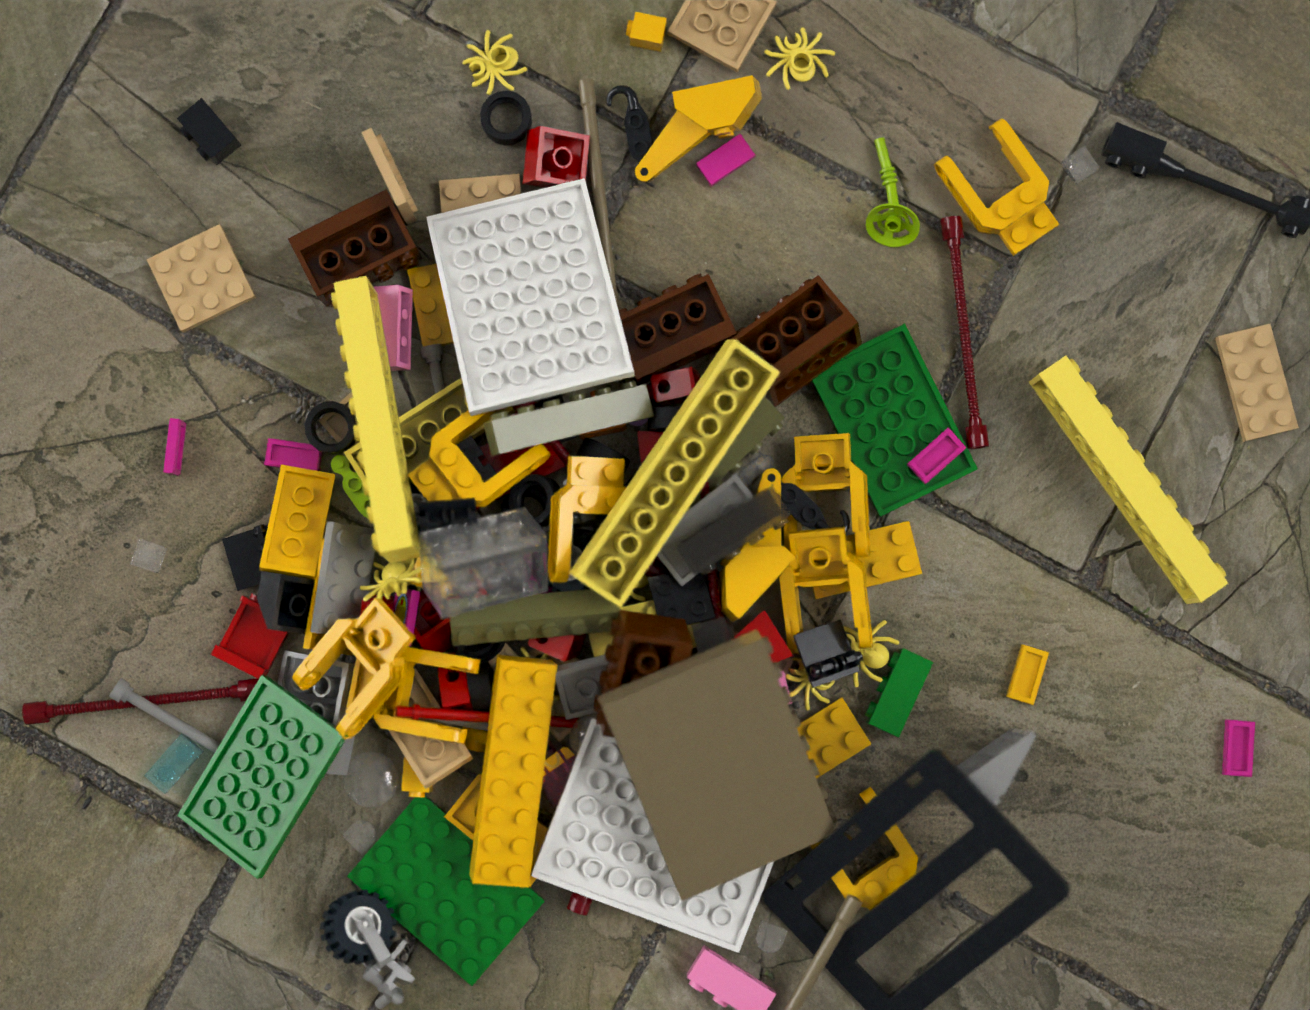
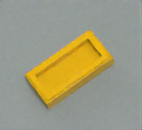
(1027, 674)

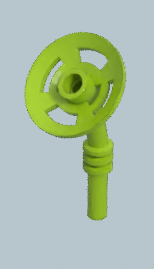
(894, 215)

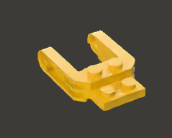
(1017, 216)
(826, 465)
(452, 476)
(591, 488)
(823, 561)
(378, 643)
(385, 714)
(884, 877)

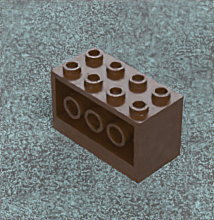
(348, 233)
(801, 337)
(690, 338)
(639, 648)

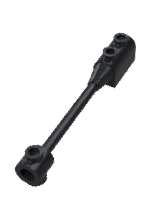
(1146, 157)

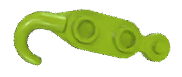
(351, 484)

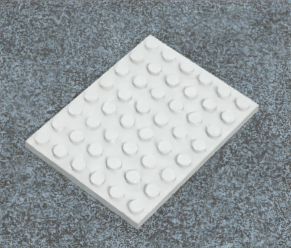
(529, 297)
(609, 853)

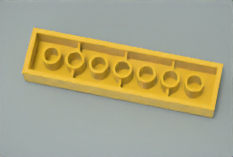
(512, 771)

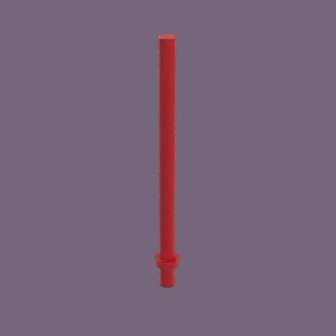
(417, 712)

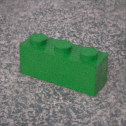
(898, 691)

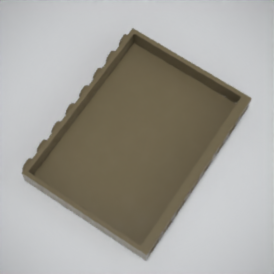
(719, 763)

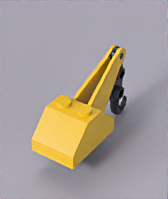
(701, 112)
(758, 565)

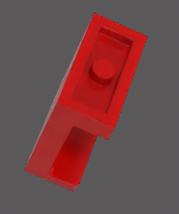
(248, 640)

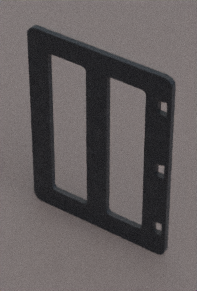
(989, 832)

